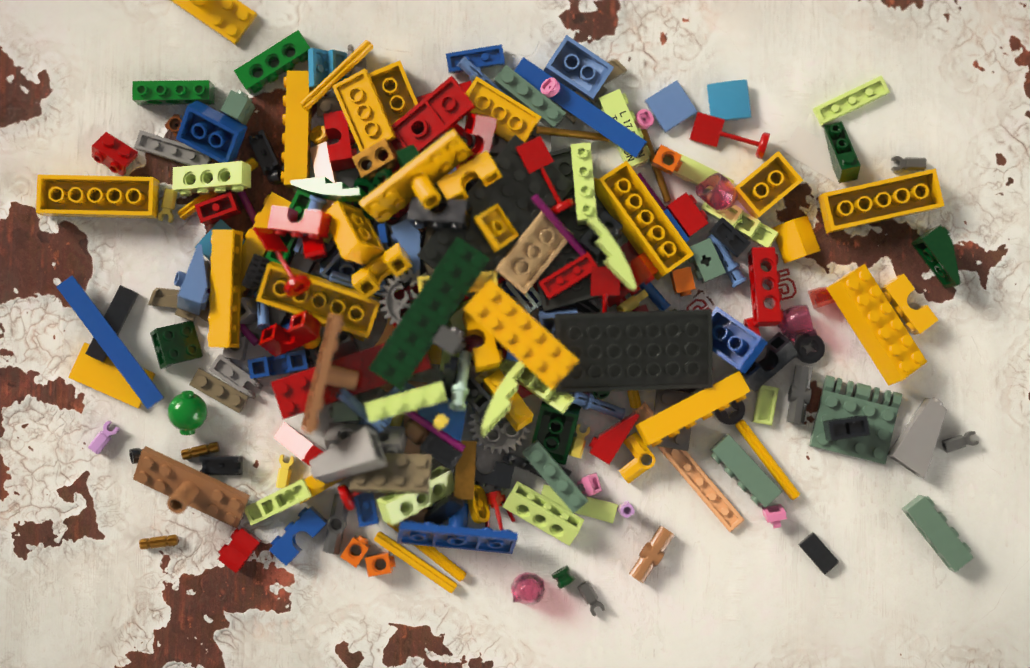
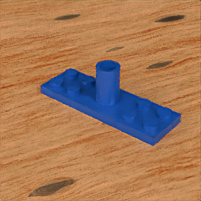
(457, 535)

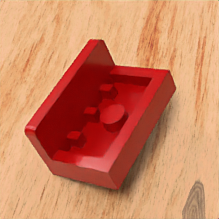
(113, 153)

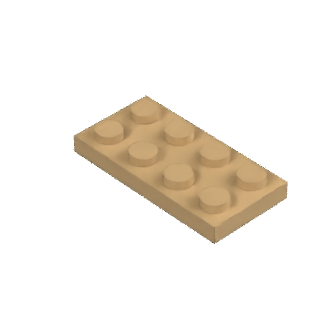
(531, 254)

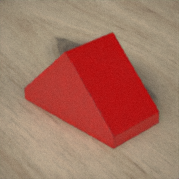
(314, 248)

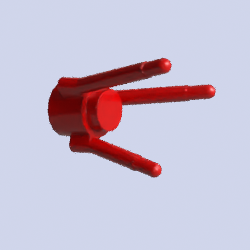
(494, 500)

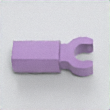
(103, 438)
(626, 509)

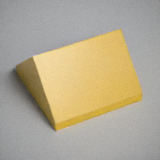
(495, 227)
(796, 239)

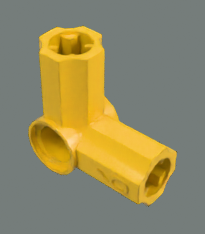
(636, 467)

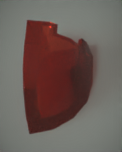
(820, 297)

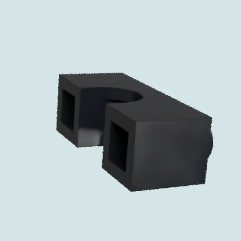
(454, 217)
(779, 354)
(499, 477)

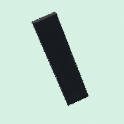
(116, 317)

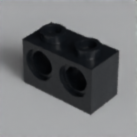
(590, 235)
(846, 428)

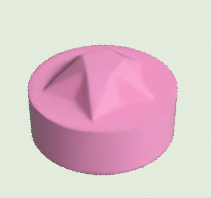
(550, 87)
(644, 119)

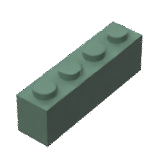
(530, 97)
(745, 470)
(555, 476)
(937, 532)

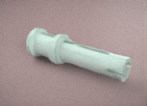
(460, 388)

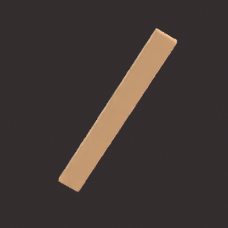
(698, 480)

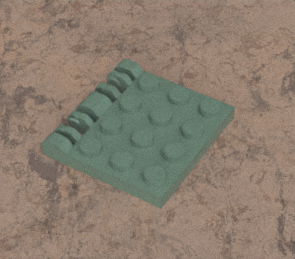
(880, 419)

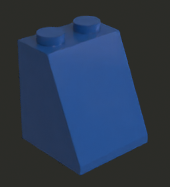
(456, 418)

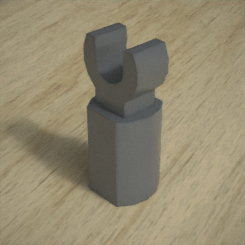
(910, 164)
(958, 442)
(590, 596)

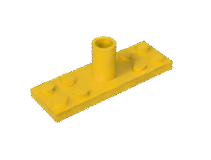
(225, 17)
(417, 178)

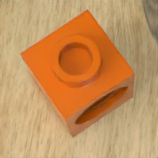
(666, 152)
(682, 281)
(352, 558)
(372, 568)

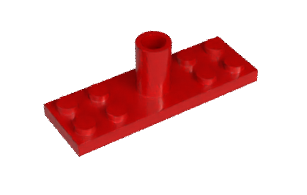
(431, 117)

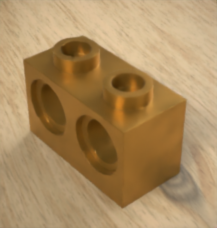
(375, 155)

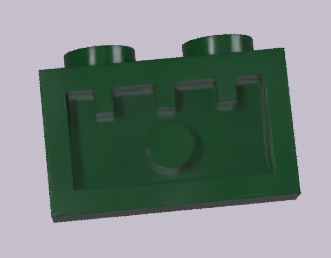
(176, 344)

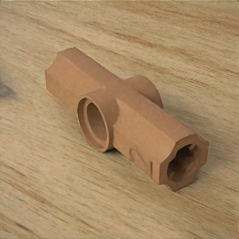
(651, 554)

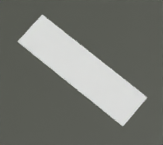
(815, 154)

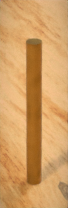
(571, 133)
(658, 173)

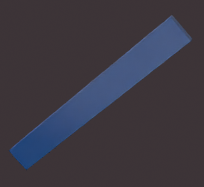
(584, 110)
(110, 342)

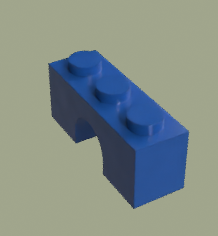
(278, 365)
(285, 547)

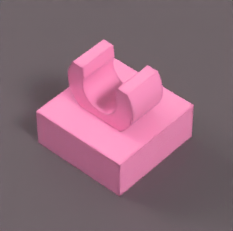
(590, 484)
(774, 514)

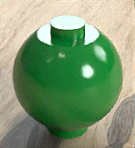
(187, 412)

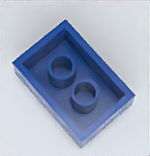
(211, 132)
(735, 341)

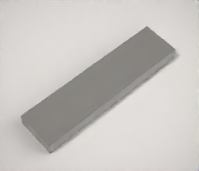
(170, 149)

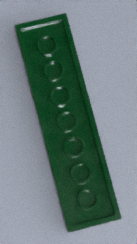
(428, 313)

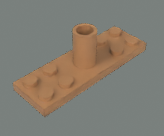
(326, 374)
(190, 488)

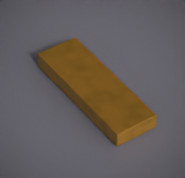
(465, 472)

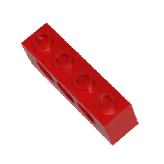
(761, 314)

